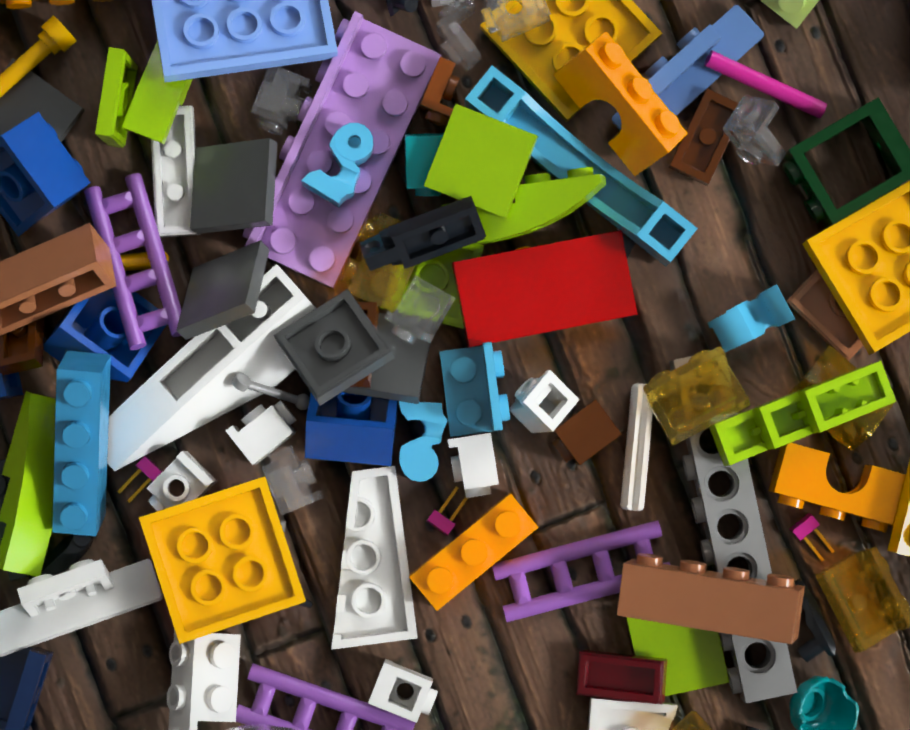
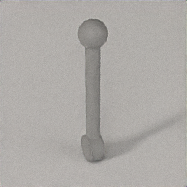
(243, 382)

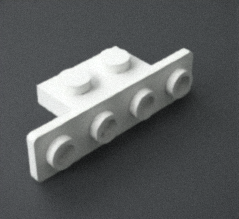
(74, 601)
(203, 680)

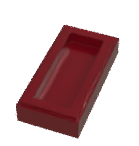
(621, 676)

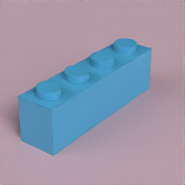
(81, 443)

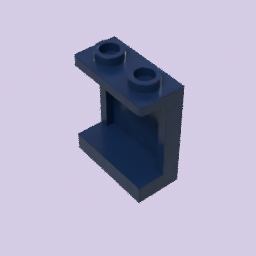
(21, 685)

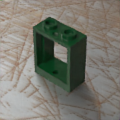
(888, 142)

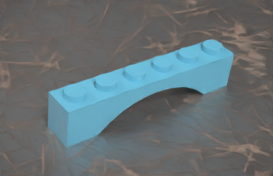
(621, 201)

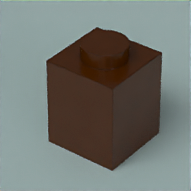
(585, 433)

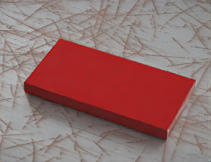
(544, 288)

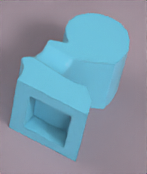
(349, 147)
(751, 318)
(418, 457)

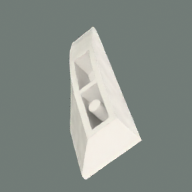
(198, 379)

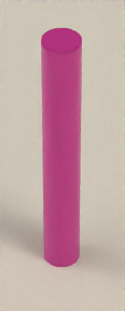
(765, 84)

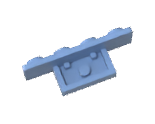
(685, 76)

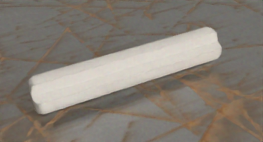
(636, 450)

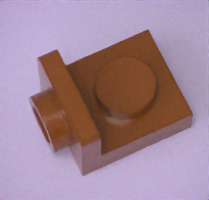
(441, 86)

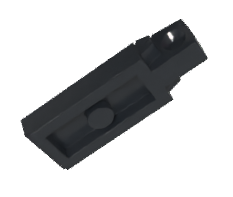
(425, 236)

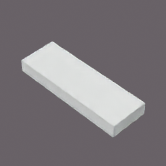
(174, 176)

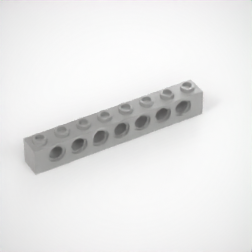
(775, 673)

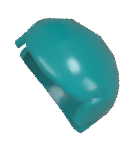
(823, 705)

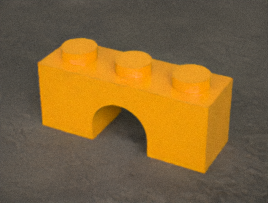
(606, 74)
(802, 478)
(473, 551)

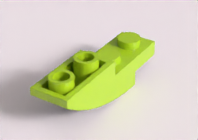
(541, 203)

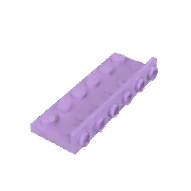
(370, 82)

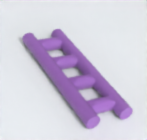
(146, 236)
(557, 560)
(309, 696)

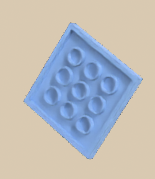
(240, 35)

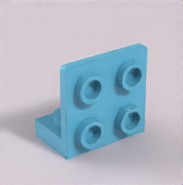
(473, 390)

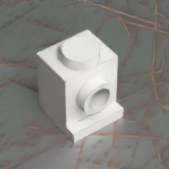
(543, 403)
(263, 431)
(474, 464)
(190, 472)
(386, 696)

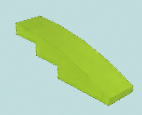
(155, 102)
(802, 413)
(29, 494)

